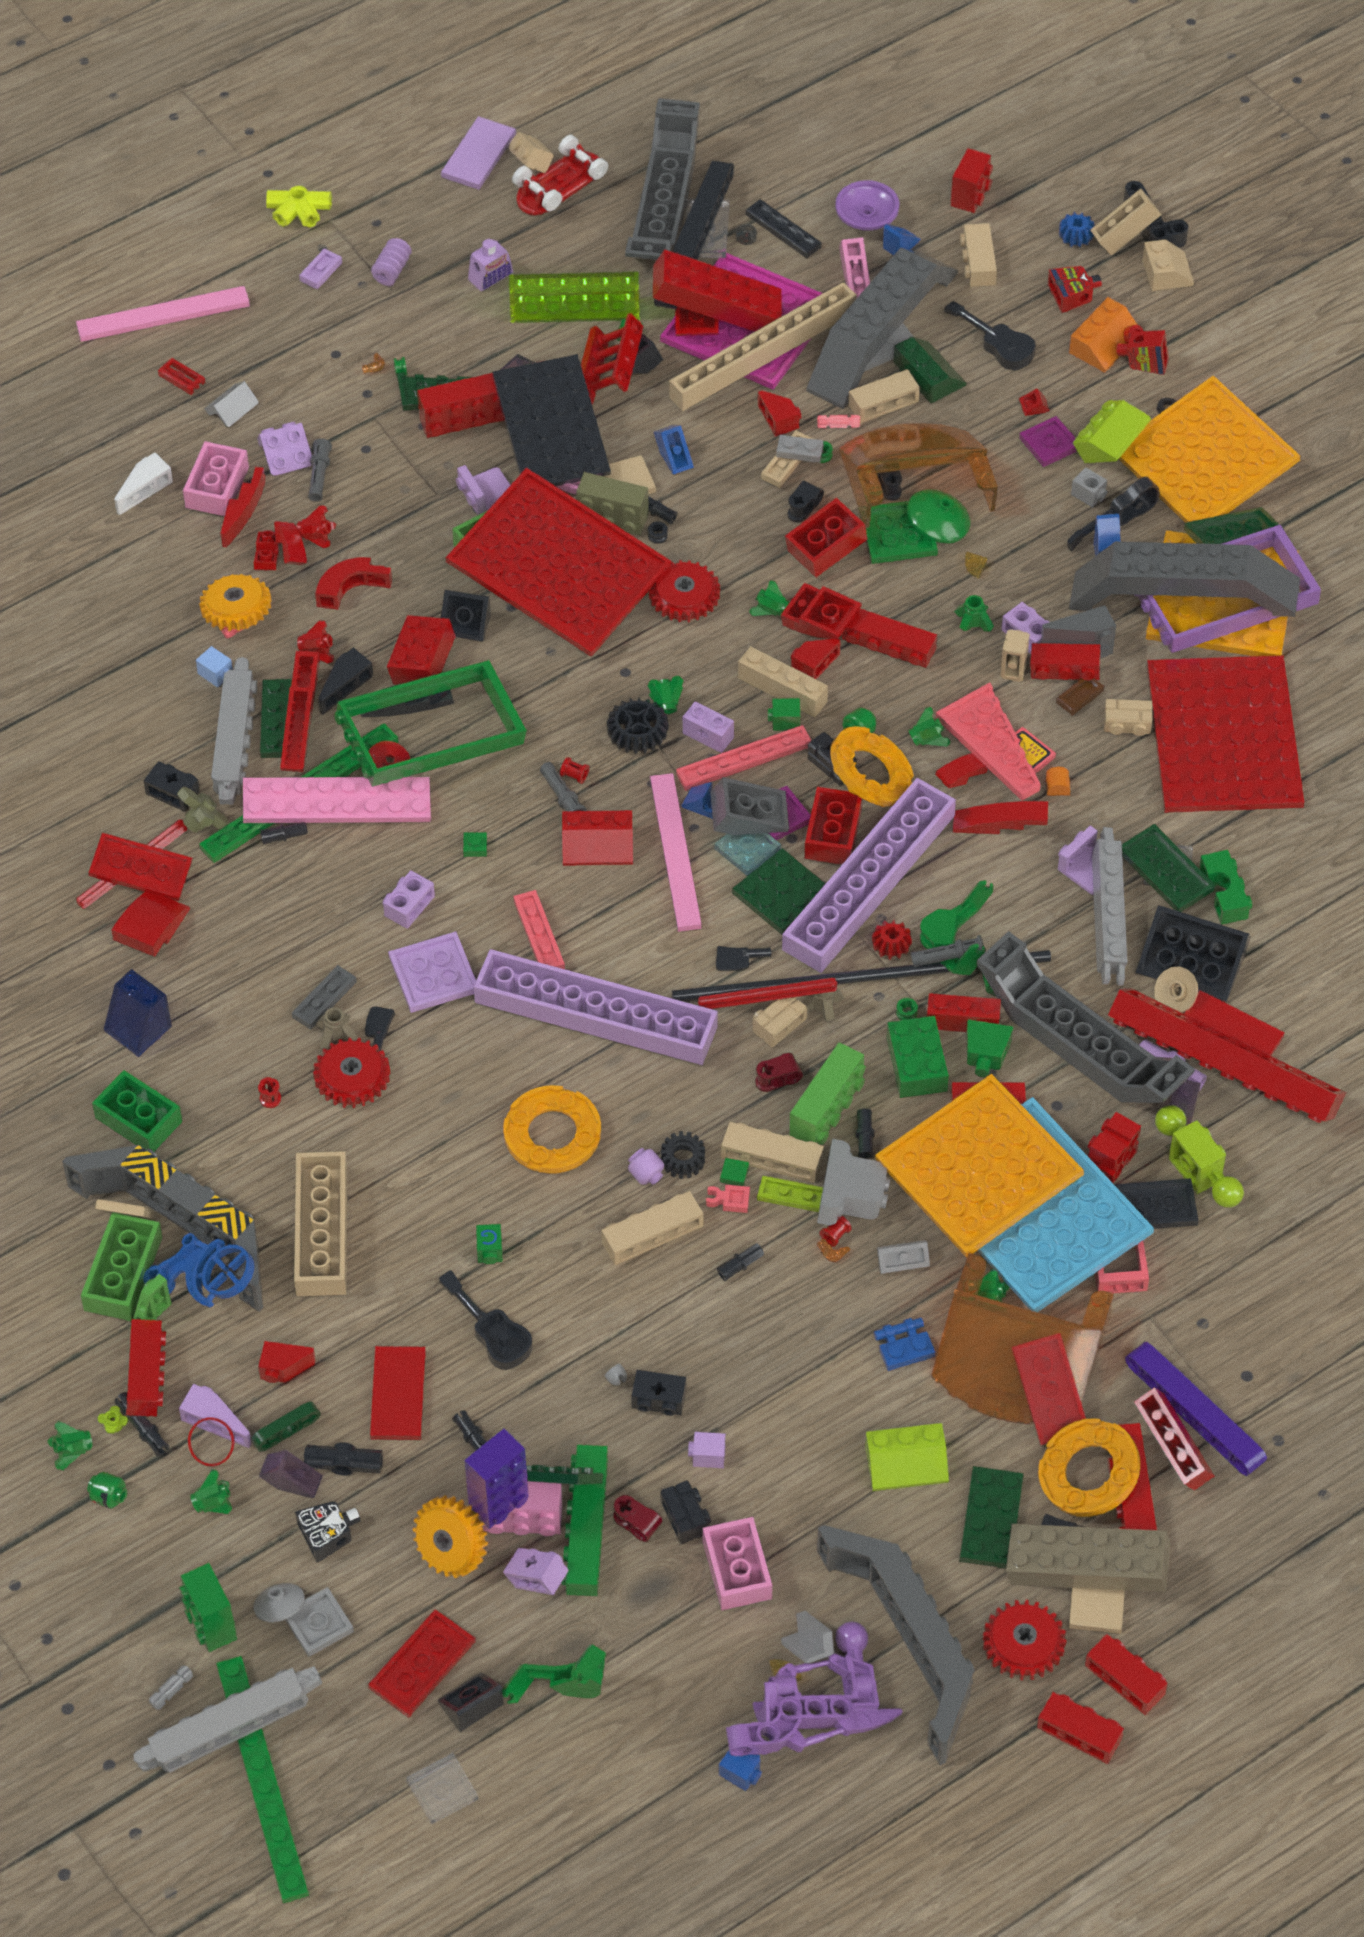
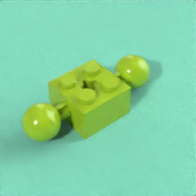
(1198, 1156)

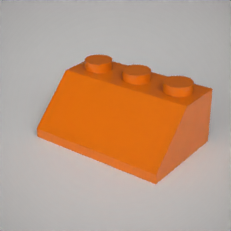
(1100, 333)

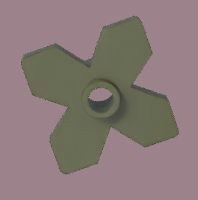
(201, 812)

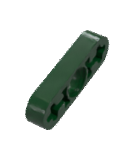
(285, 1426)

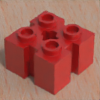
(1115, 1145)

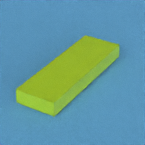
(790, 1193)

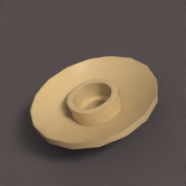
(1168, 985)

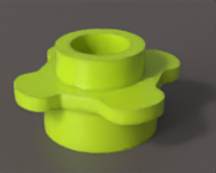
(113, 1426)

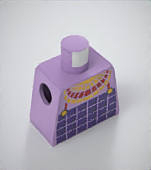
(489, 265)

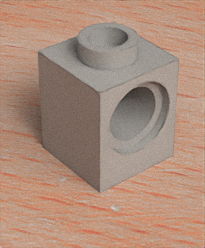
(1089, 487)

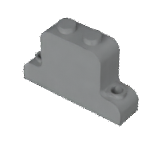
(851, 1186)

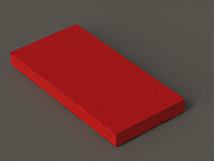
(140, 866)
(1235, 1023)
(1048, 1385)
(398, 1393)
(421, 1663)

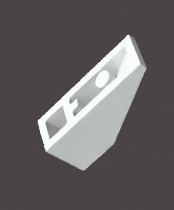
(145, 480)

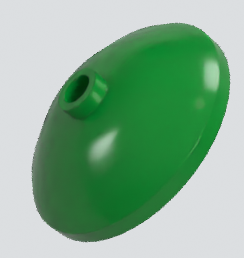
(938, 516)

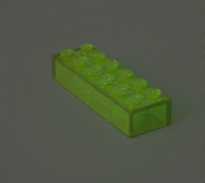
(573, 297)

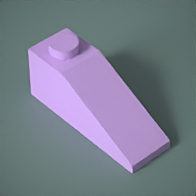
(204, 1403)

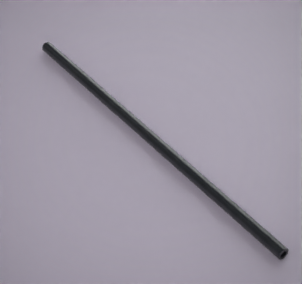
(841, 978)

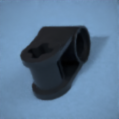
(890, 484)
(804, 501)

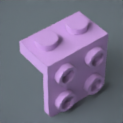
(285, 448)
(483, 488)
(1076, 859)

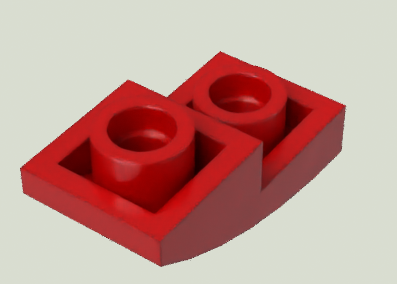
(292, 543)
(266, 551)
(959, 770)

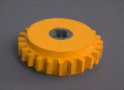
(235, 602)
(450, 1536)

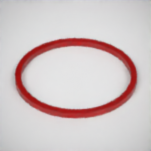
(232, 1439)

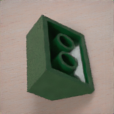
(927, 368)

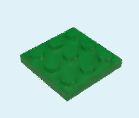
(894, 537)

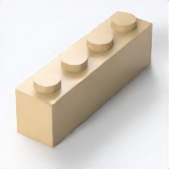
(782, 680)
(772, 1151)
(652, 1227)

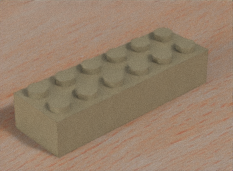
(1088, 1557)

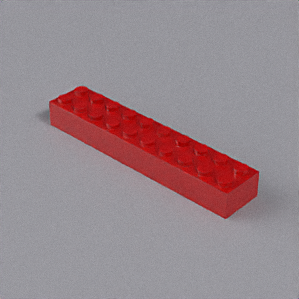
(1226, 1054)

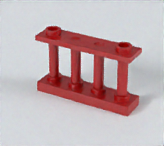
(597, 350)

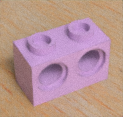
(1026, 620)
(411, 901)

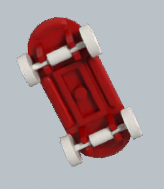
(563, 178)

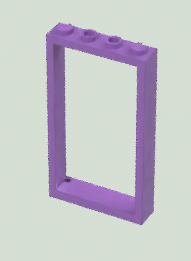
(1260, 540)

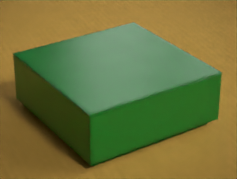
(734, 1172)

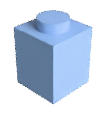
(213, 665)

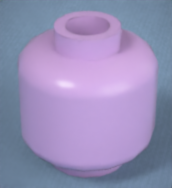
(646, 1166)

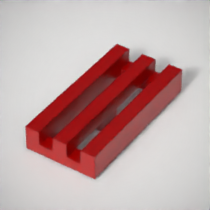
(178, 378)

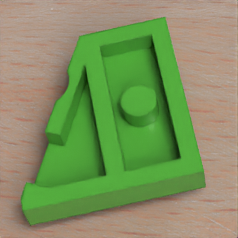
(153, 1299)

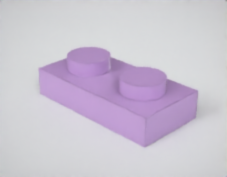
(320, 268)

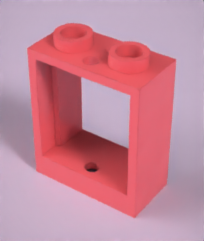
(1125, 1281)

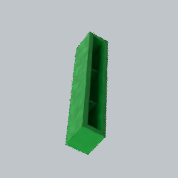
(586, 1524)

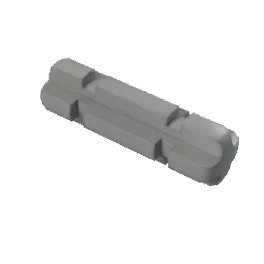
(170, 1687)

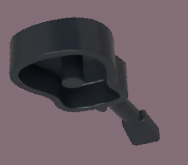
(1010, 348)
(1131, 504)
(504, 1340)

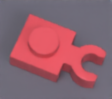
(733, 1198)

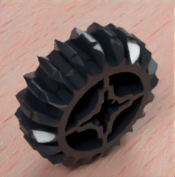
(637, 719)

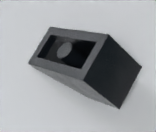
(647, 356)

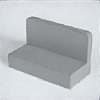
(233, 403)
(811, 1641)

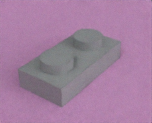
(799, 448)
(903, 1256)

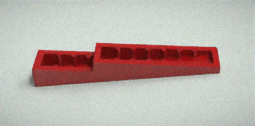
(299, 711)

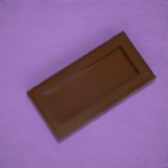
(1079, 695)

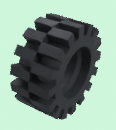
(683, 1142)

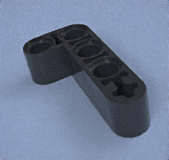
(1172, 231)

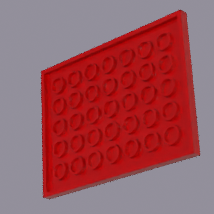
(558, 561)
(1224, 734)

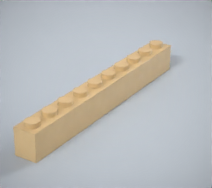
(760, 347)

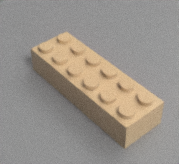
(321, 1224)

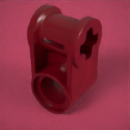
(779, 1070)
(636, 1518)

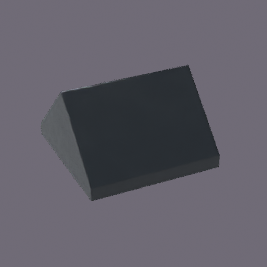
(467, 614)
(472, 1701)

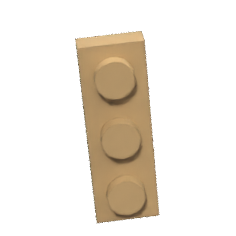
(781, 468)

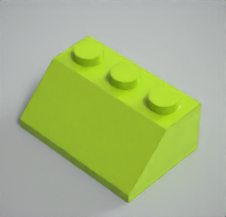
(1110, 432)
(907, 1457)

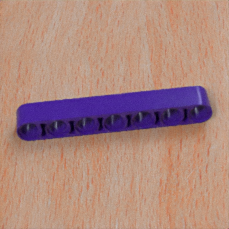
(1196, 1409)

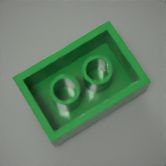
(917, 1057)
(137, 1111)
(207, 1608)

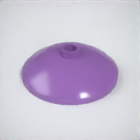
(867, 205)

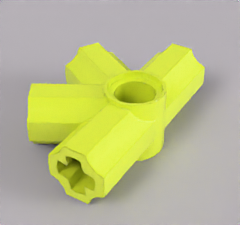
(298, 203)

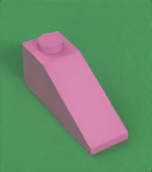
(854, 264)

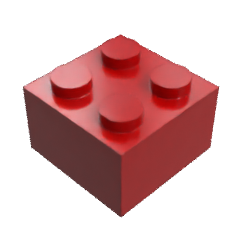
(971, 180)

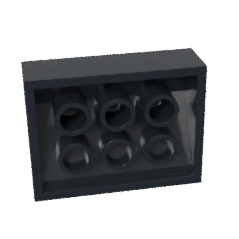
(1201, 946)

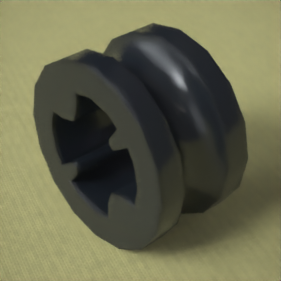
(657, 538)

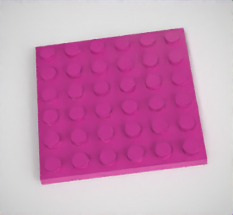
(706, 346)

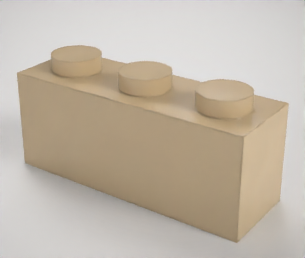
(1126, 222)
(978, 255)
(884, 396)

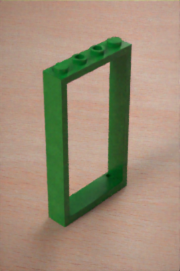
(424, 687)

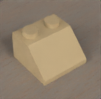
(1166, 266)

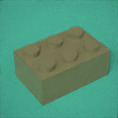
(616, 501)

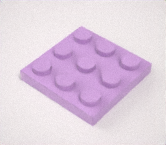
(433, 972)

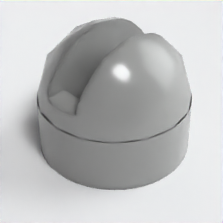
(616, 1374)

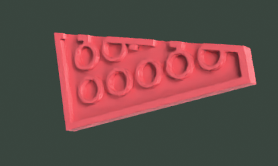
(990, 736)

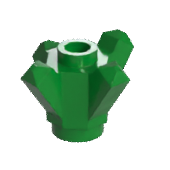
(770, 601)
(974, 614)
(666, 693)
(928, 730)
(993, 1287)
(69, 1444)
(212, 1495)

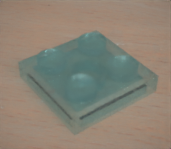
(747, 850)

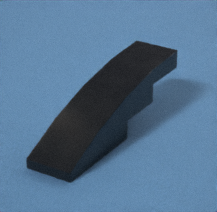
(417, 705)

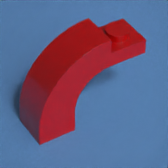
(347, 575)

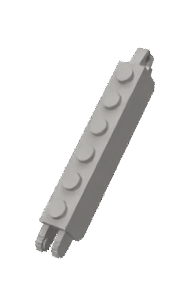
(232, 731)
(1109, 907)
(228, 1720)

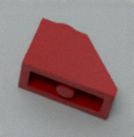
(779, 412)
(815, 656)
(284, 1361)

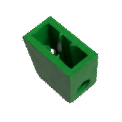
(987, 1045)

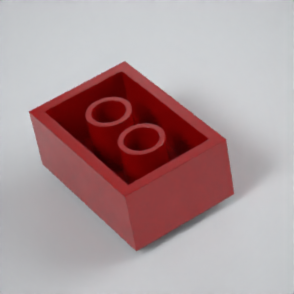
(826, 537)
(420, 649)
(833, 825)

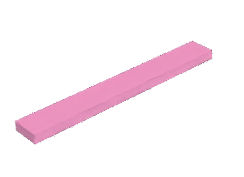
(162, 313)
(675, 852)

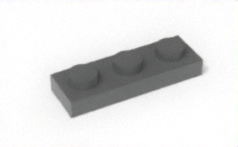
(324, 997)

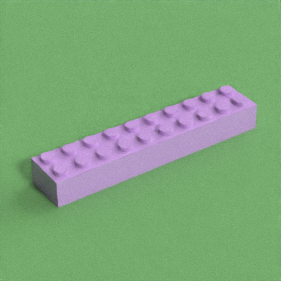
(868, 875)
(596, 1007)

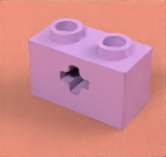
(708, 727)
(536, 1570)

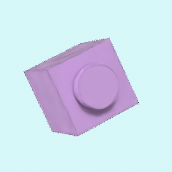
(707, 1450)

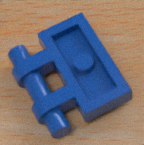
(905, 1350)

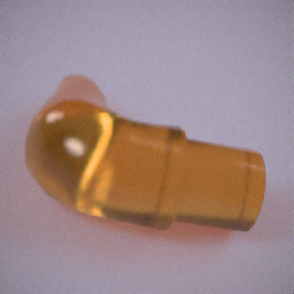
(375, 366)
(830, 1254)

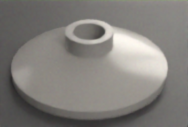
(279, 1602)

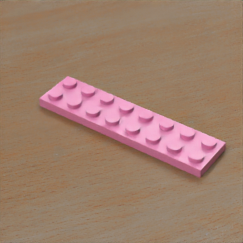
(335, 800)

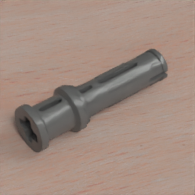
(320, 461)
(566, 799)
(944, 952)

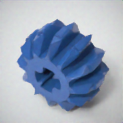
(1076, 229)

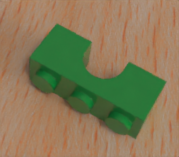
(1232, 903)

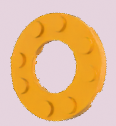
(860, 739)
(544, 1100)
(1070, 1441)

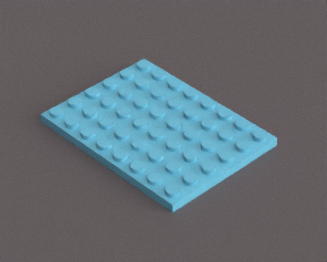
(1067, 1234)

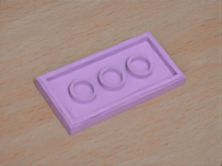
(478, 153)

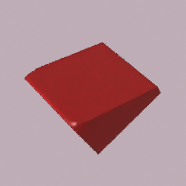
(1034, 403)

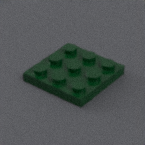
(778, 890)

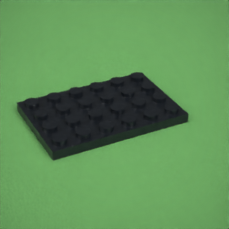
(551, 420)

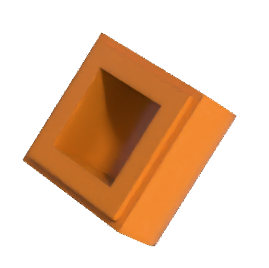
(1057, 781)

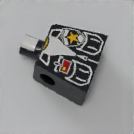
(326, 1528)

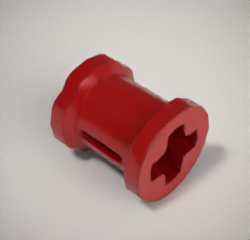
(574, 770)
(272, 1091)
(835, 1231)

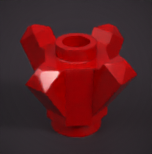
(316, 527)
(317, 641)

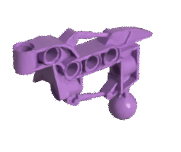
(858, 1704)

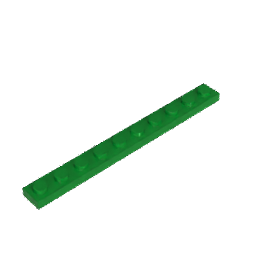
(339, 765)
(266, 1793)

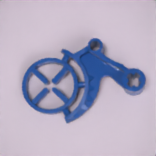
(198, 1262)

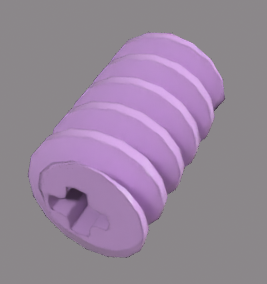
(391, 261)

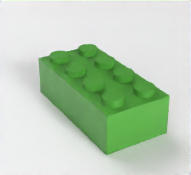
(828, 1095)
(119, 1266)

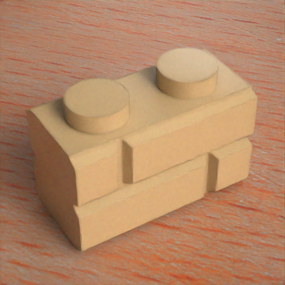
(531, 152)
(1014, 655)
(1128, 716)
(779, 1020)

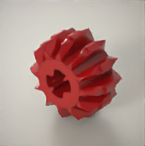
(891, 939)

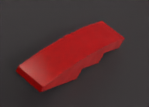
(241, 510)
(997, 816)

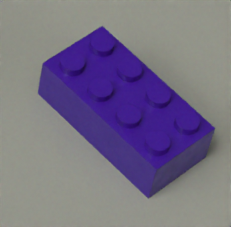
(497, 1478)

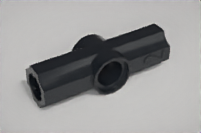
(343, 1458)

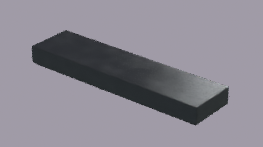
(783, 228)

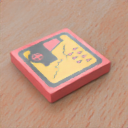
(1035, 751)

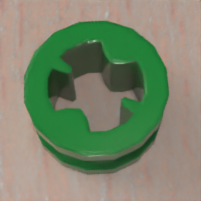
(400, 366)
(826, 457)
(903, 1003)

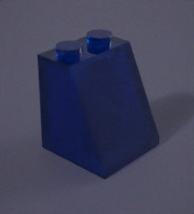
(137, 1013)

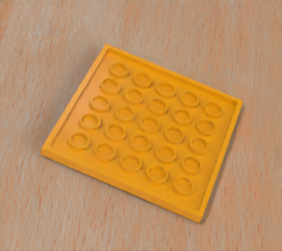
(1208, 453)
(1194, 611)
(979, 1165)

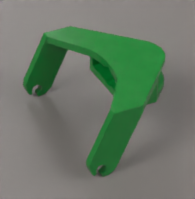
(942, 926)
(576, 1679)

